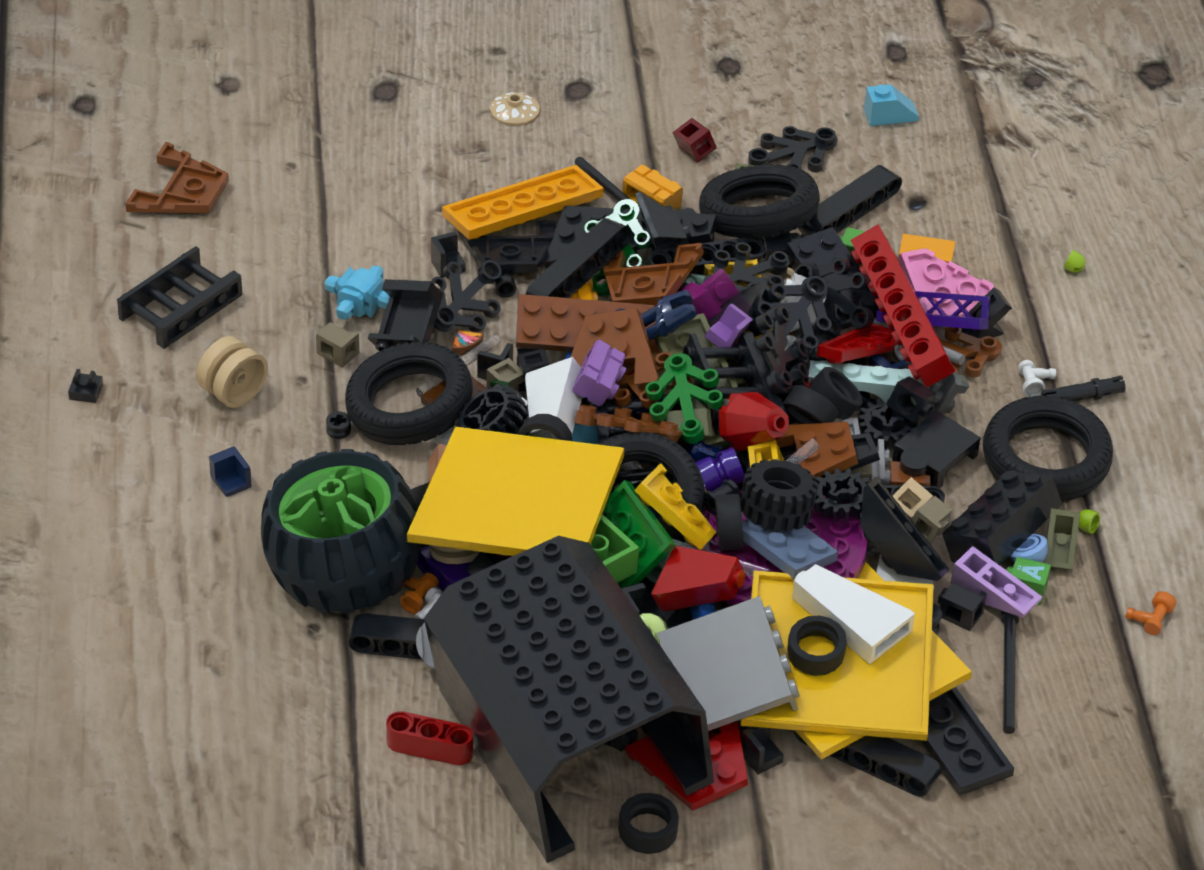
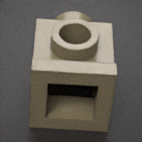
(337, 344)
(932, 518)

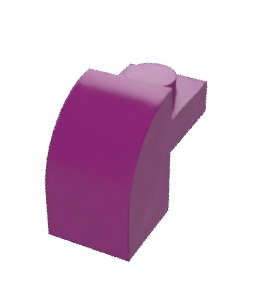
(712, 293)

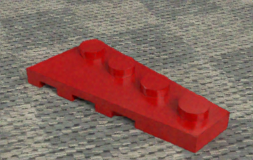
(858, 344)

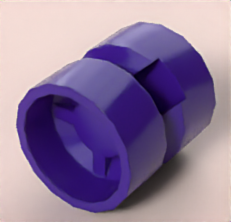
(723, 467)

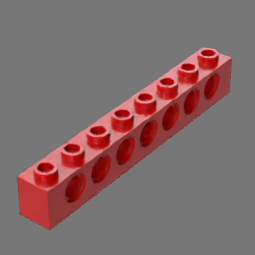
(902, 307)

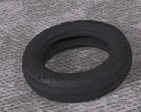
(758, 181)
(398, 362)
(1057, 415)
(674, 458)

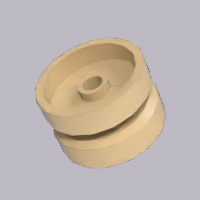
(232, 371)

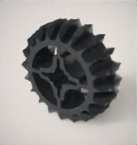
(494, 410)

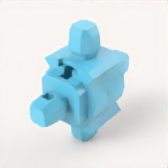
(358, 292)

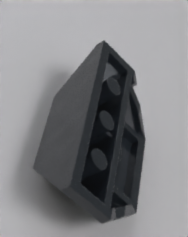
(897, 536)

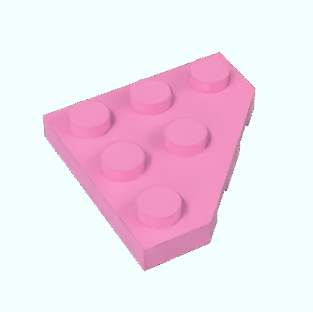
(934, 275)

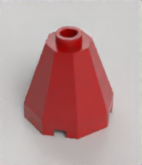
(751, 420)

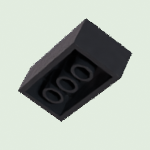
(1003, 516)

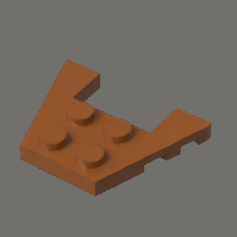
(190, 190)
(650, 282)
(624, 332)
(834, 443)

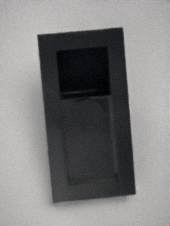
(998, 308)

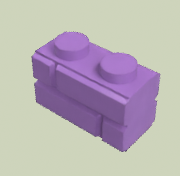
(599, 373)

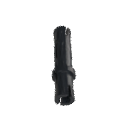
(1094, 389)

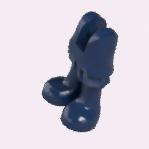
(669, 314)

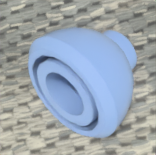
(1033, 548)

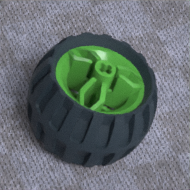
(340, 531)

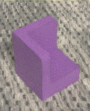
(729, 327)

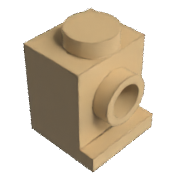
(912, 497)

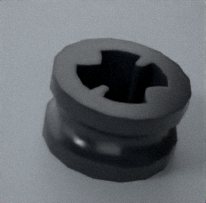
(333, 420)

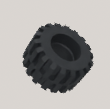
(778, 495)

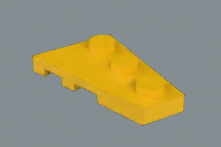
(668, 502)

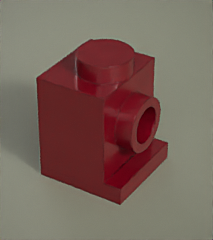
(695, 139)

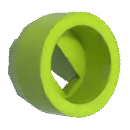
(1075, 262)
(1089, 520)

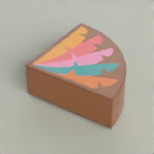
(466, 340)

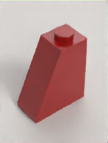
(696, 579)

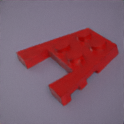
(727, 767)

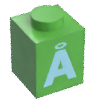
(1032, 574)

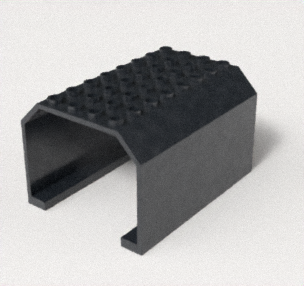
(553, 664)

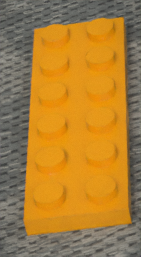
(522, 202)

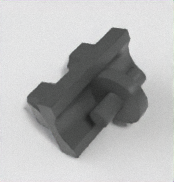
(946, 391)

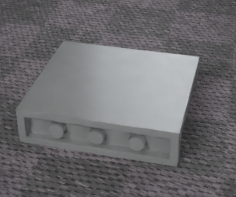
(732, 662)

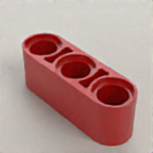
(429, 738)

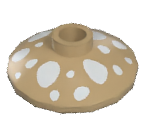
(514, 108)

